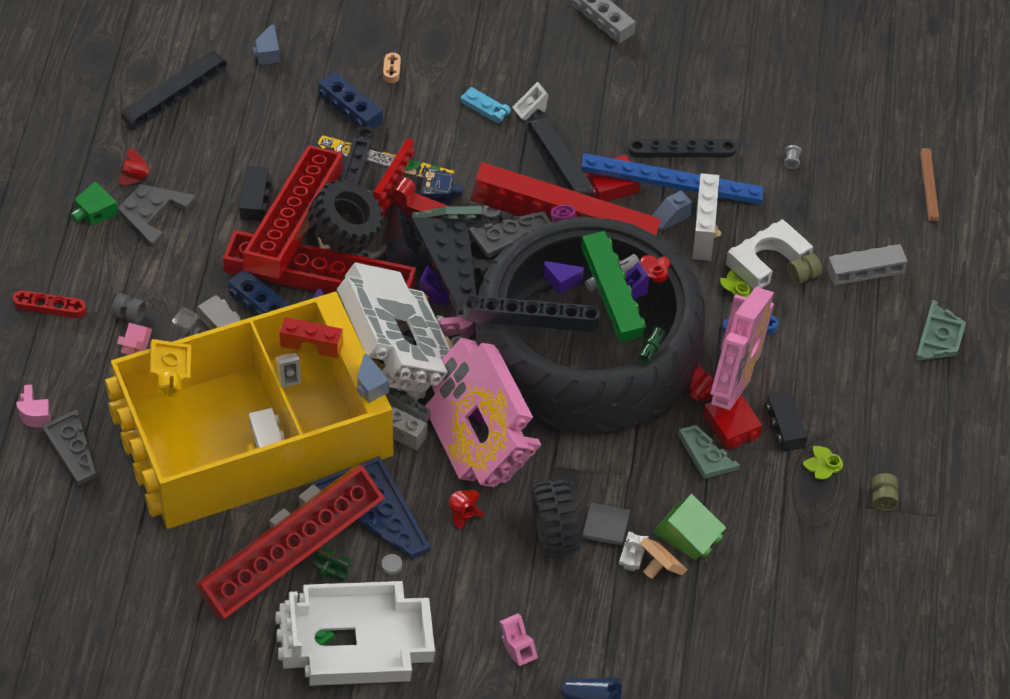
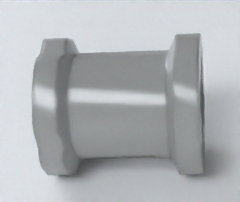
(792, 157)

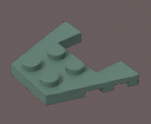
(462, 212)

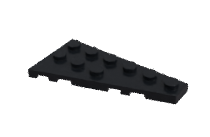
(450, 254)

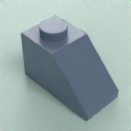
(267, 47)
(673, 210)
(371, 380)

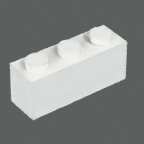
(265, 427)

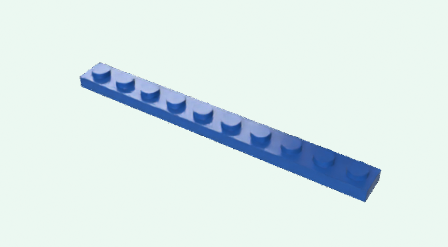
(667, 178)

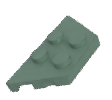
(941, 334)

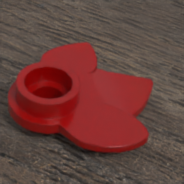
(655, 268)

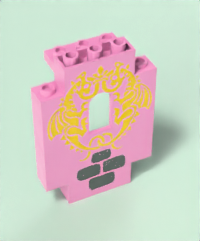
(741, 345)
(481, 380)

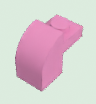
(457, 325)
(135, 340)
(31, 411)
(516, 641)

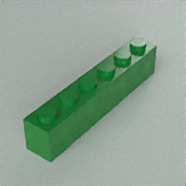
(612, 286)

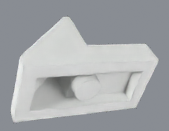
(534, 99)

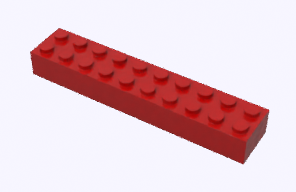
(526, 195)
(288, 216)
(310, 266)
(289, 541)

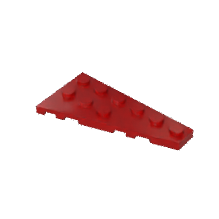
(393, 175)

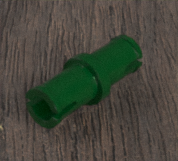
(651, 345)

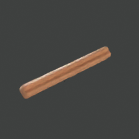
(929, 184)

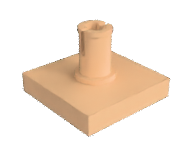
(661, 559)

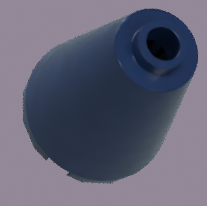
(592, 688)

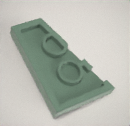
(705, 454)

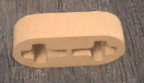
(395, 68)

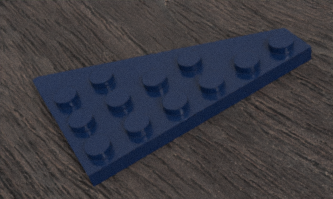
(391, 516)

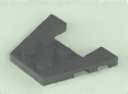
(147, 204)

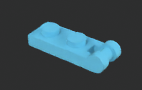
(485, 105)

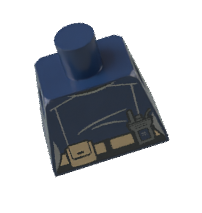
(440, 186)

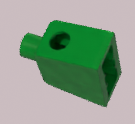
(94, 205)

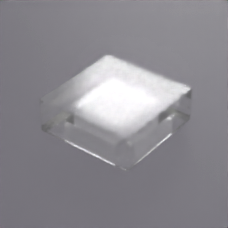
(185, 319)

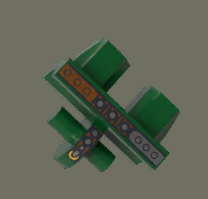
(330, 564)

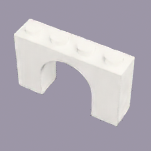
(706, 217)
(777, 237)

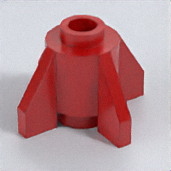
(134, 169)
(700, 385)
(463, 506)

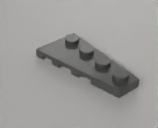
(494, 238)
(71, 446)

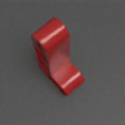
(409, 201)

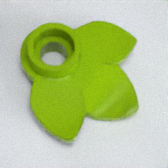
(735, 285)
(822, 463)

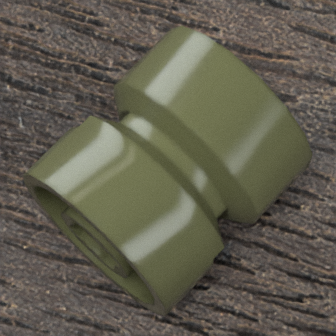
(804, 268)
(885, 492)

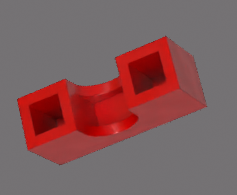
(326, 338)

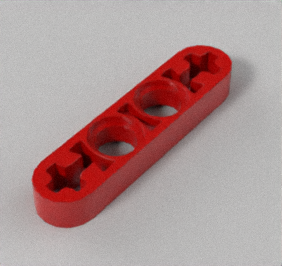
(30, 298)

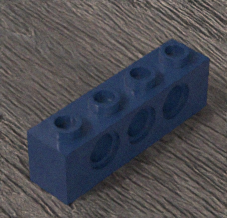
(349, 101)
(254, 294)

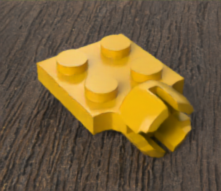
(169, 365)

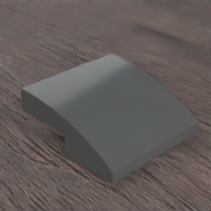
(606, 524)

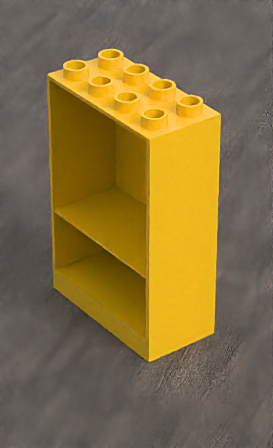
(195, 444)

